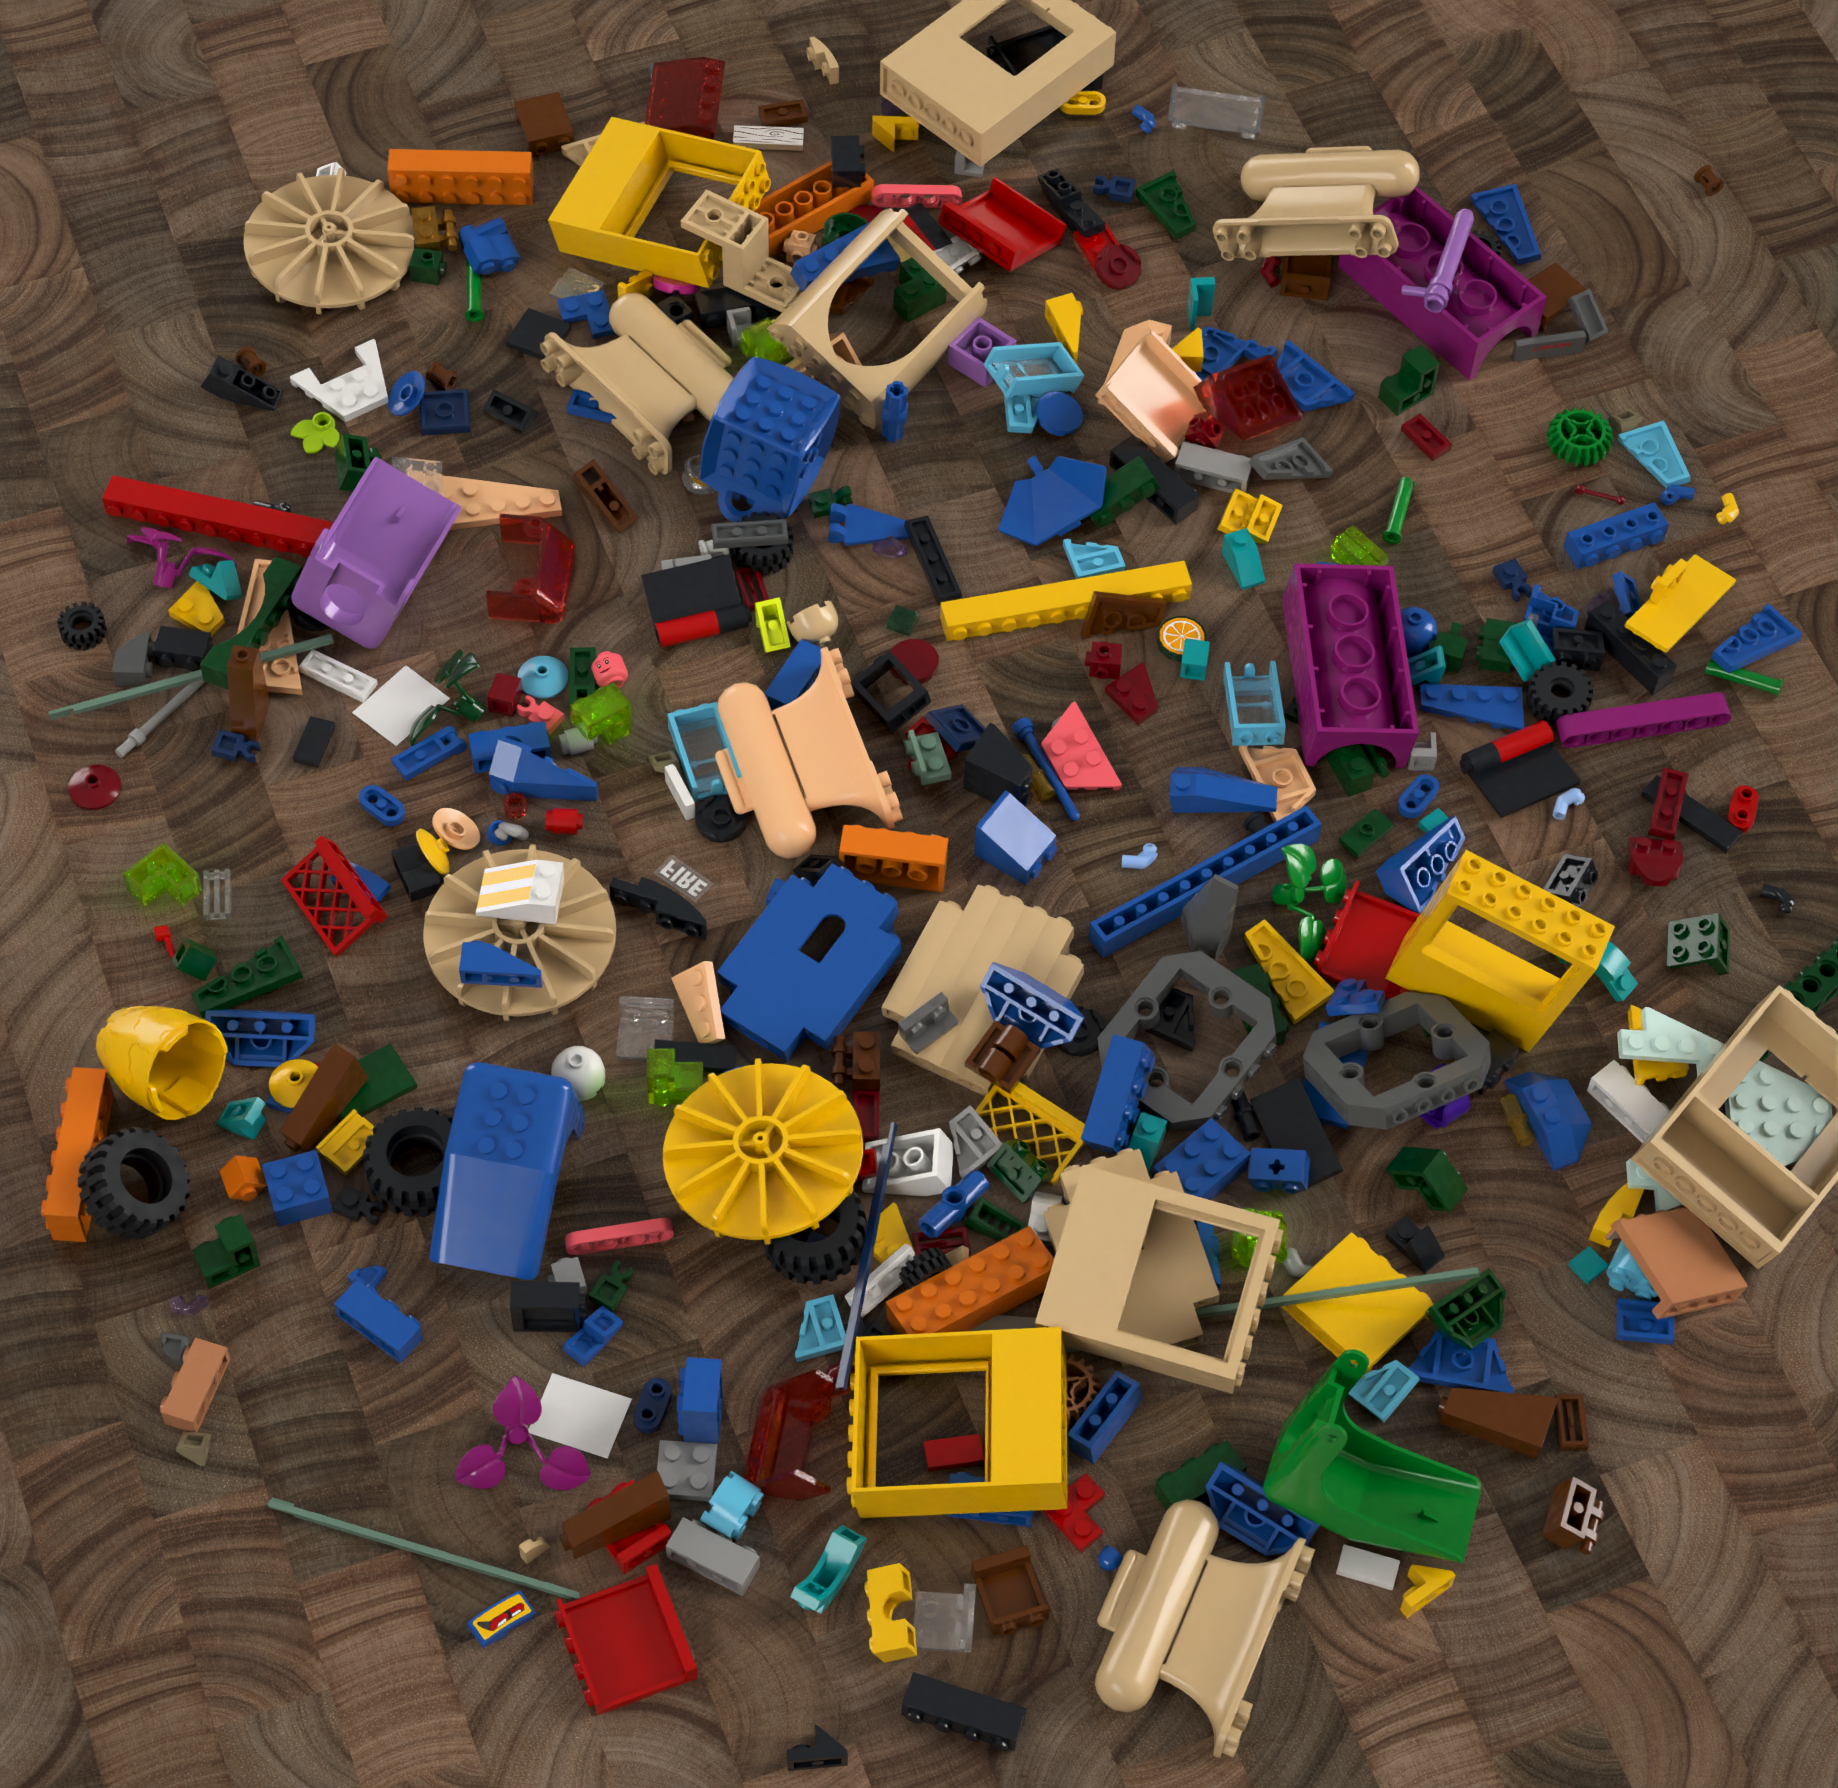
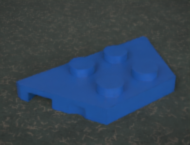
(1310, 382)
(1455, 1367)

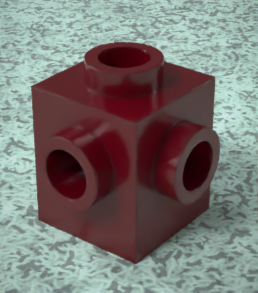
(1205, 430)
(1104, 660)

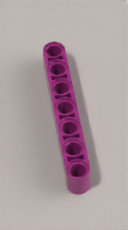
(1643, 720)

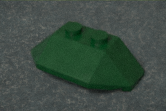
(1470, 1311)

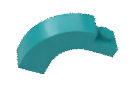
(1614, 972)
(831, 1570)

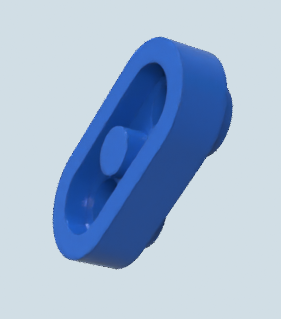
(1416, 798)
(385, 805)

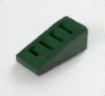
(991, 1210)

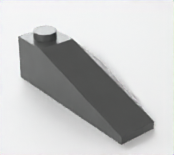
(1210, 916)

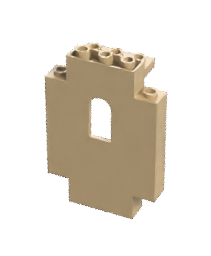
(1171, 1268)

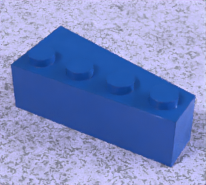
(809, 267)

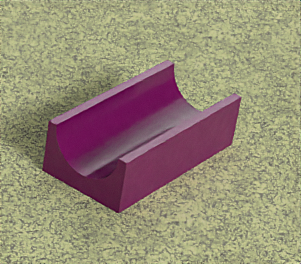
(1486, 292)
(1349, 660)

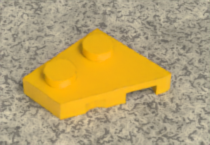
(639, 284)
(198, 610)
(890, 1234)

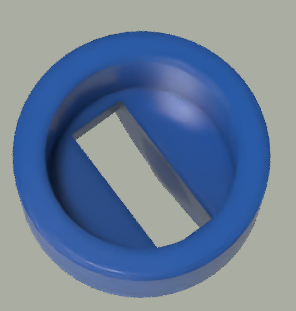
(1109, 1558)

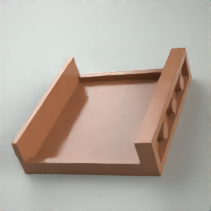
(1680, 1261)

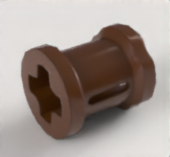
(1708, 180)
(251, 361)
(442, 376)

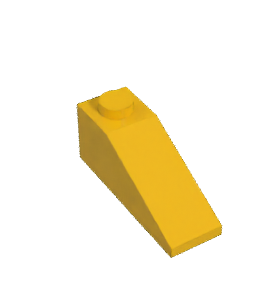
(1064, 318)

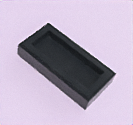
(314, 742)

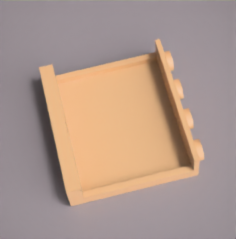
(1153, 396)

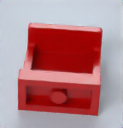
(639, 1547)

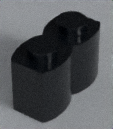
(416, 872)

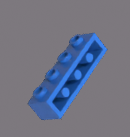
(1616, 535)

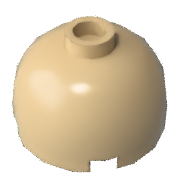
(815, 624)

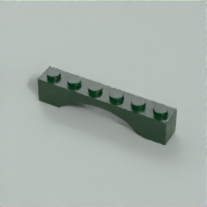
(279, 584)

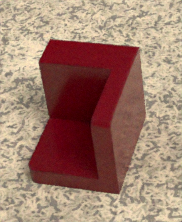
(505, 694)

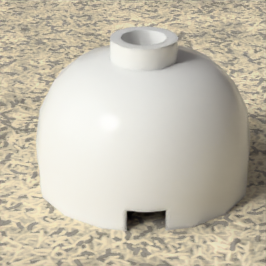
(582, 1069)

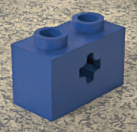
(1268, 1162)

